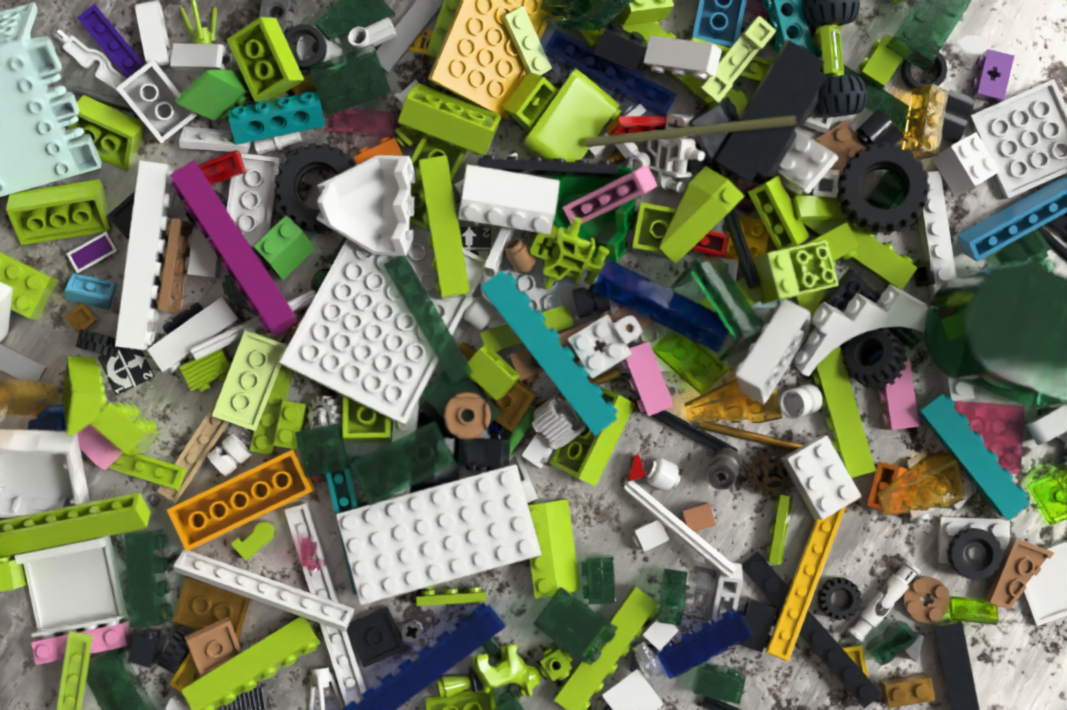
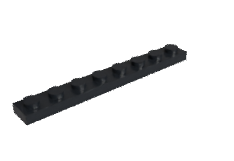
(813, 633)

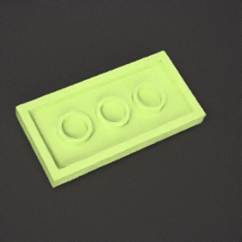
(249, 380)

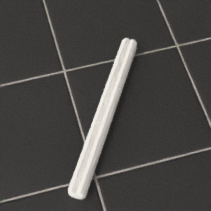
(254, 325)
(679, 528)

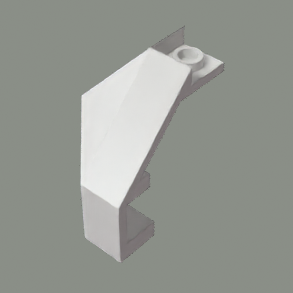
(372, 204)

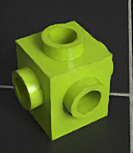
(556, 654)

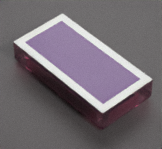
(92, 252)

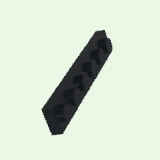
(556, 167)

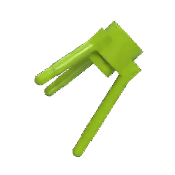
(201, 35)

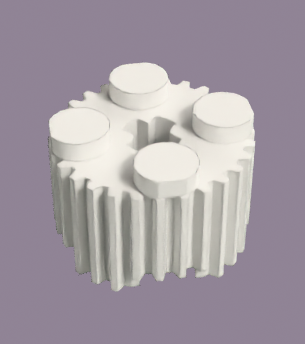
(557, 422)

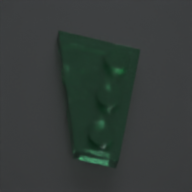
(351, 14)

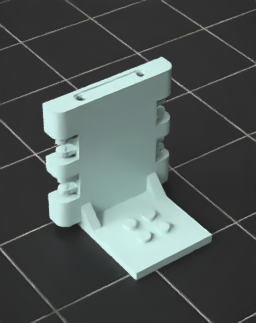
(32, 117)

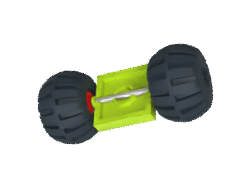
(841, 93)

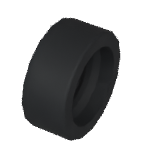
(312, 31)
(911, 83)

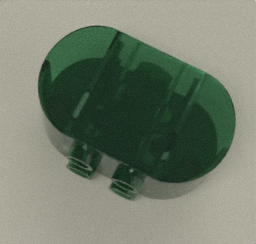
(1004, 331)

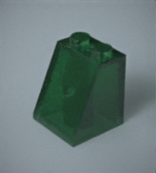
(576, 626)

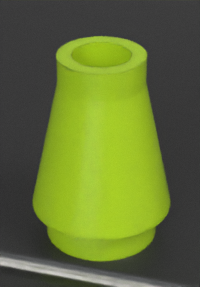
(452, 685)

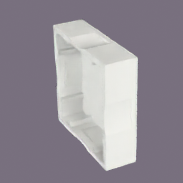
(40, 472)

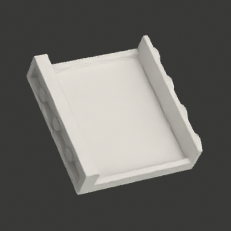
(73, 586)

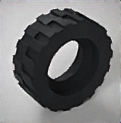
(991, 561)

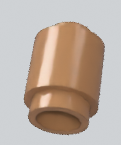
(519, 256)

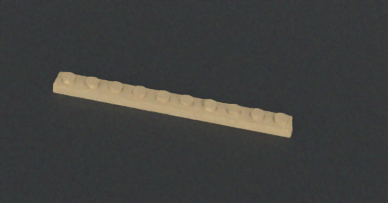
(204, 442)

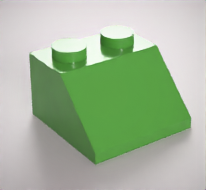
(283, 247)

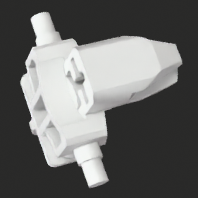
(673, 154)

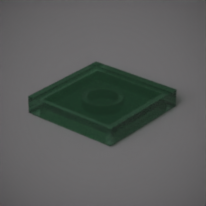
(322, 450)

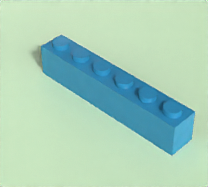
(1015, 221)

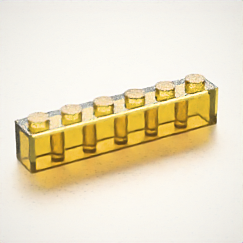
(26, 396)

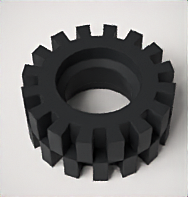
(97, 343)
(853, 598)
(175, 652)

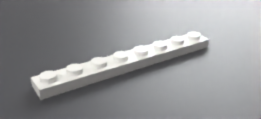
(264, 590)

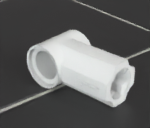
(373, 34)

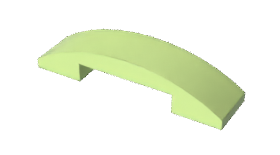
(737, 58)

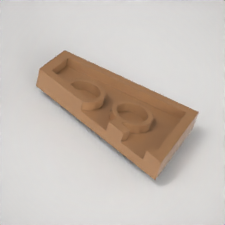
(1016, 569)

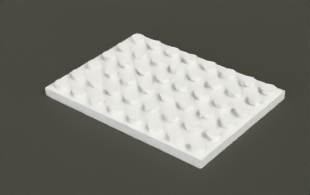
(363, 334)

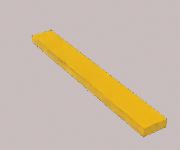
(803, 586)

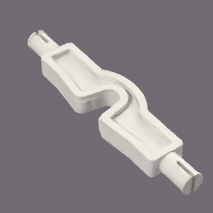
(88, 57)

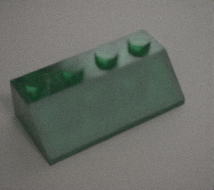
(116, 683)

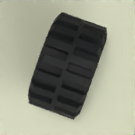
(885, 369)

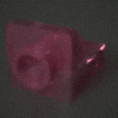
(308, 550)

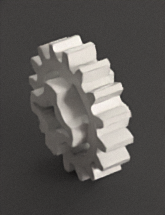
(324, 412)

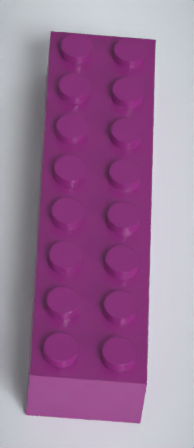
(231, 244)

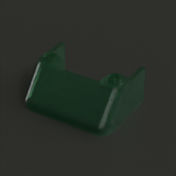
(727, 301)

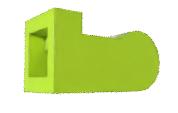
(262, 534)

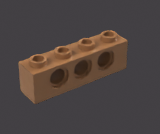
(522, 358)

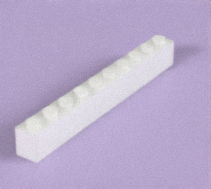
(938, 249)

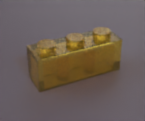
(925, 121)

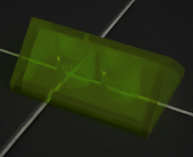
(690, 361)

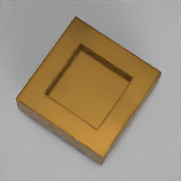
(81, 317)

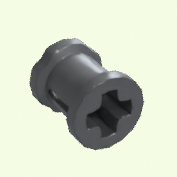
(412, 638)

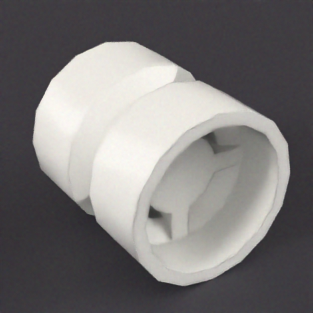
(800, 401)
(227, 456)

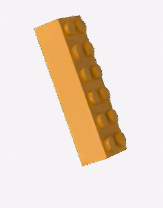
(240, 500)

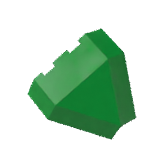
(608, 228)

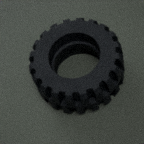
(893, 160)
(293, 172)

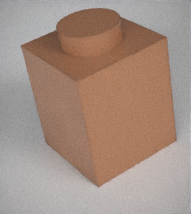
(698, 517)

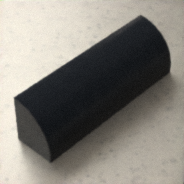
(956, 665)

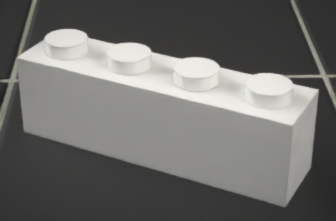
(176, 346)

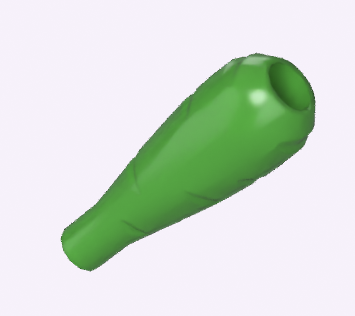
(521, 430)

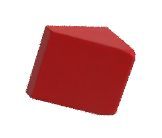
(636, 469)

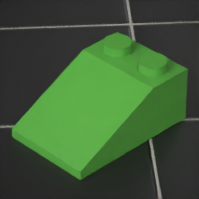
(215, 94)

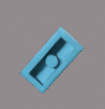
(90, 291)

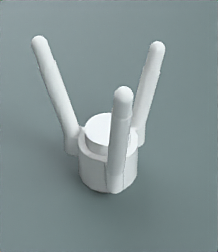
(319, 679)

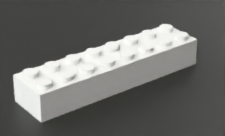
(145, 256)

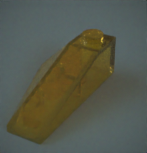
(731, 404)
(926, 485)

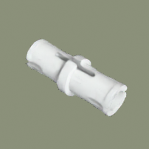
(278, 142)

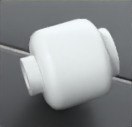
(480, 312)
(662, 474)

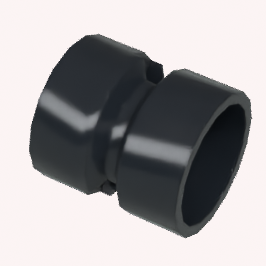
(588, 301)

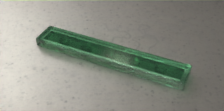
(428, 319)

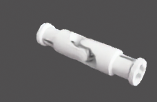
(890, 592)

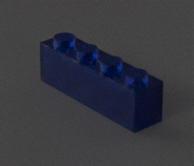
(705, 644)

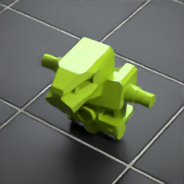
(567, 254)

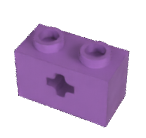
(1000, 67)

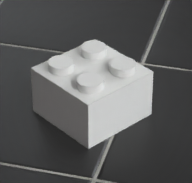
(965, 164)

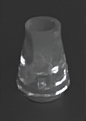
(647, 661)

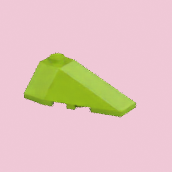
(704, 204)

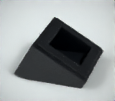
(924, 274)

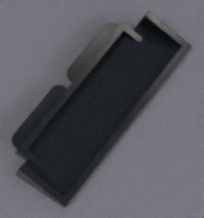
(786, 90)

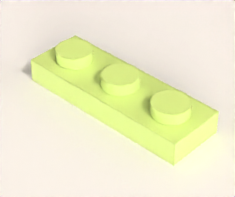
(526, 41)

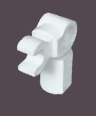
(636, 159)

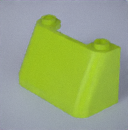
(574, 114)

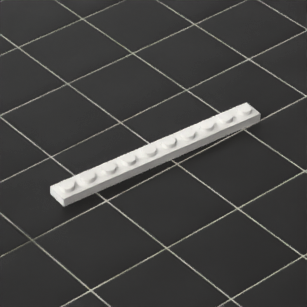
(321, 584)

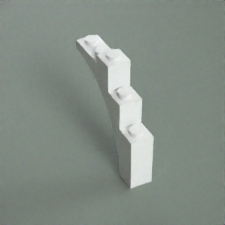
(861, 315)

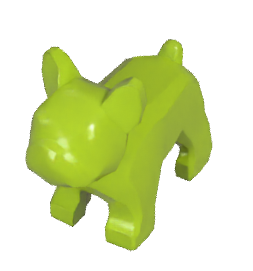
(508, 670)

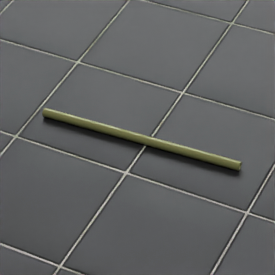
(691, 131)

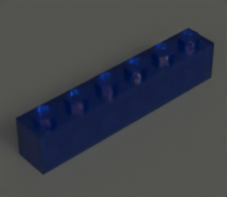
(609, 74)
(661, 305)

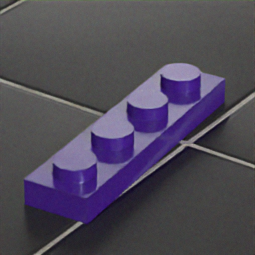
(111, 41)

